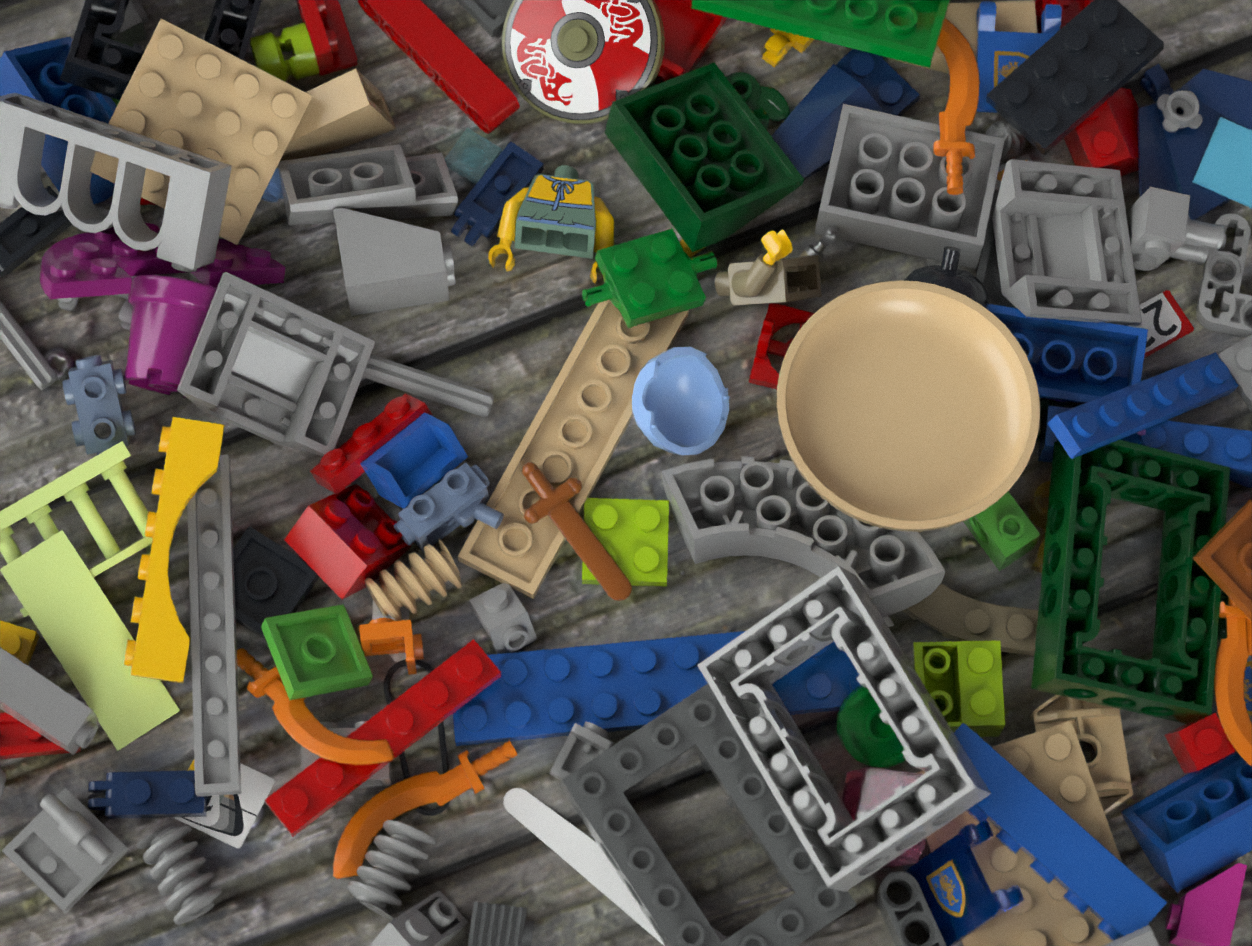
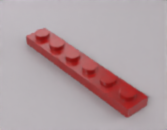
(399, 723)

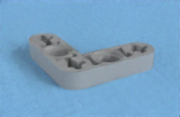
(1236, 304)

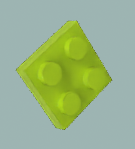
(633, 536)

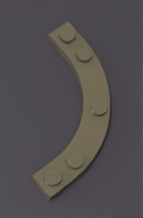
(973, 620)

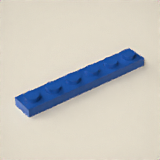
(1142, 405)

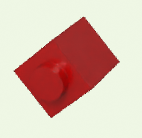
(1199, 743)

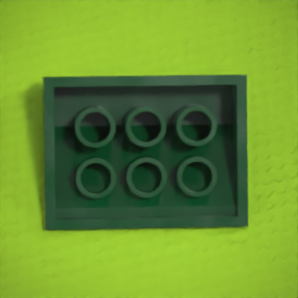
(701, 154)

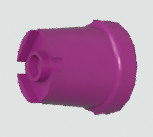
(164, 329)

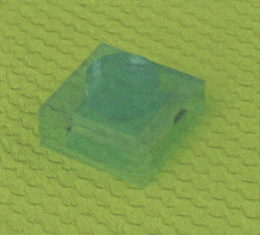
(472, 156)

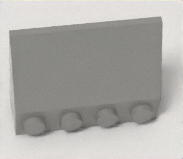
(893, 190)

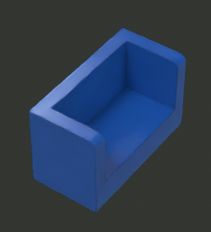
(414, 460)

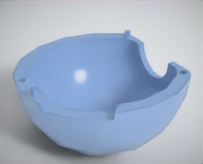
(680, 401)

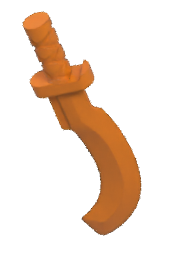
(960, 106)
(1230, 677)
(303, 725)
(406, 796)

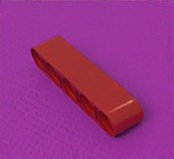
(444, 60)

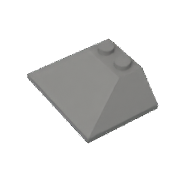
(1065, 243)
(274, 367)

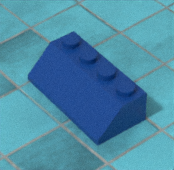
(37, 74)
(1077, 357)
(1196, 822)

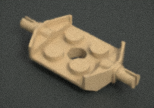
(1103, 730)

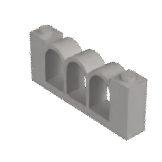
(193, 197)

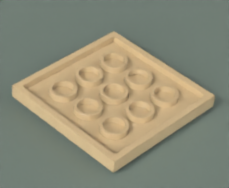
(210, 106)

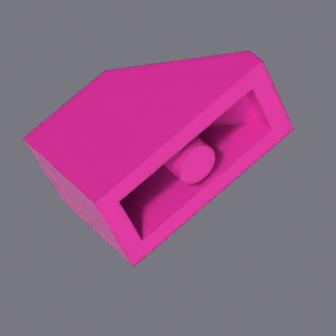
(1207, 912)

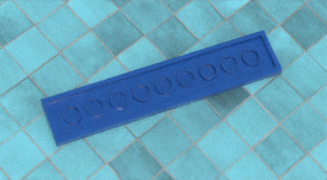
(624, 687)

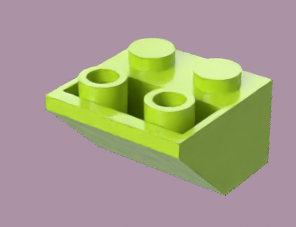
(964, 682)

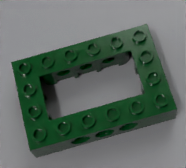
(1194, 499)

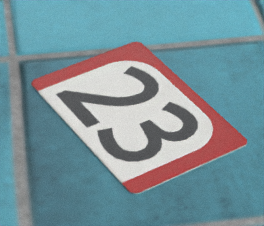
(1164, 322)

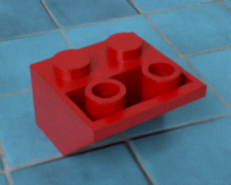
(346, 540)

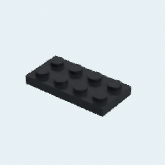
(1074, 73)

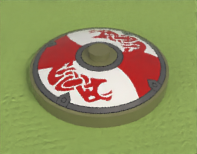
(581, 54)

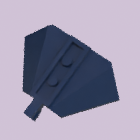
(1172, 159)

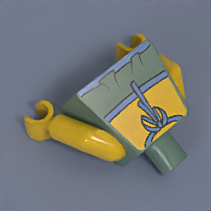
(555, 217)

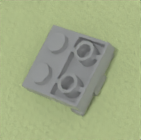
(65, 849)

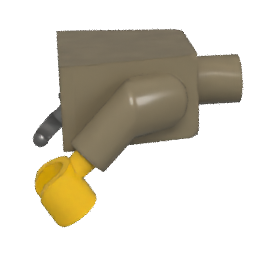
(772, 276)

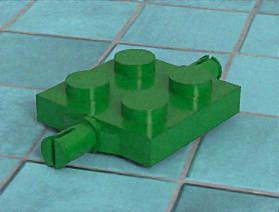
(649, 278)

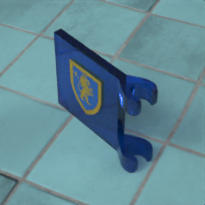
(958, 888)

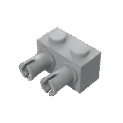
(1163, 229)

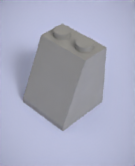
(391, 263)

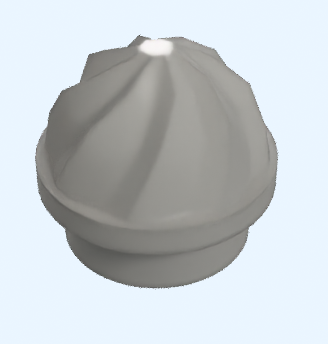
(1014, 141)

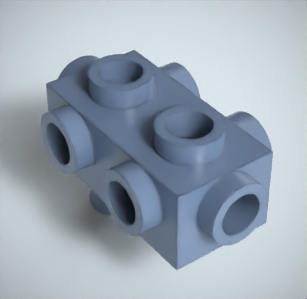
(96, 393)
(447, 505)

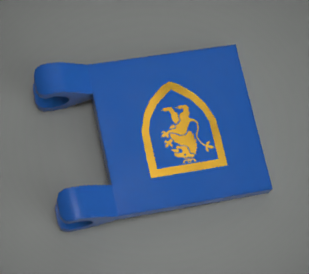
(1002, 51)

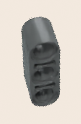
(911, 913)

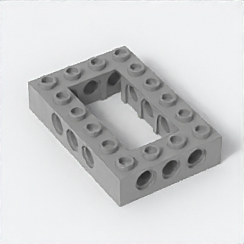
(742, 681)

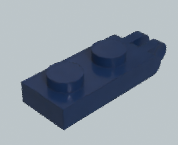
(485, 202)
(148, 795)

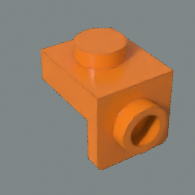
(390, 637)

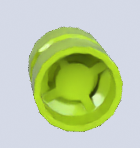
(268, 53)

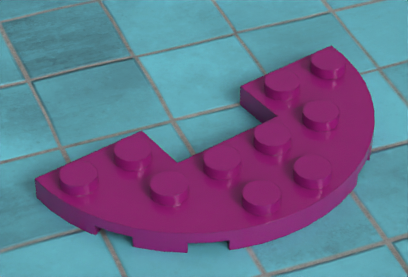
(104, 265)

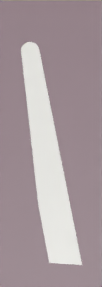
(577, 850)

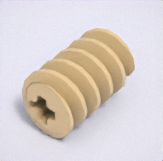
(414, 581)

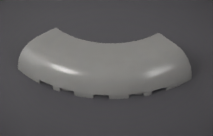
(777, 515)

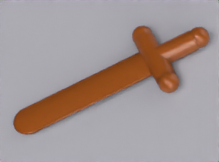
(557, 506)

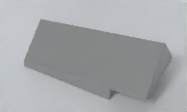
(367, 182)

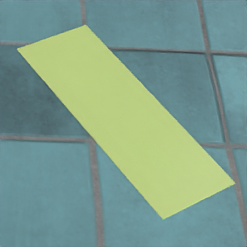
(87, 639)

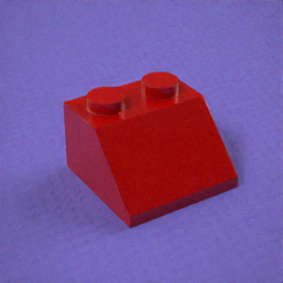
(1108, 136)

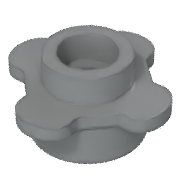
(1181, 100)

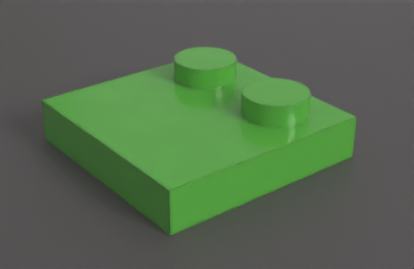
(316, 651)

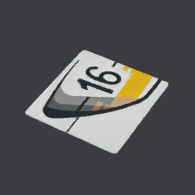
(233, 815)

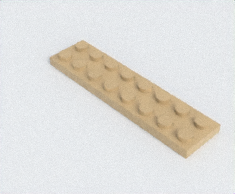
(567, 440)

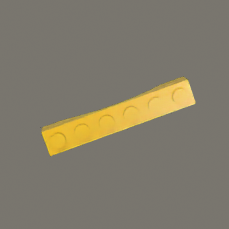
(190, 461)

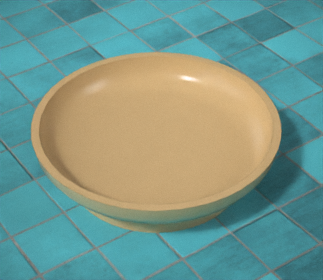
(908, 405)

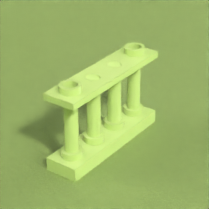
(74, 488)

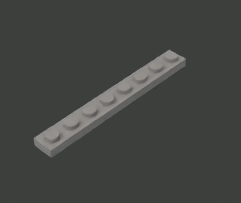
(214, 636)

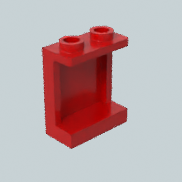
(686, 36)

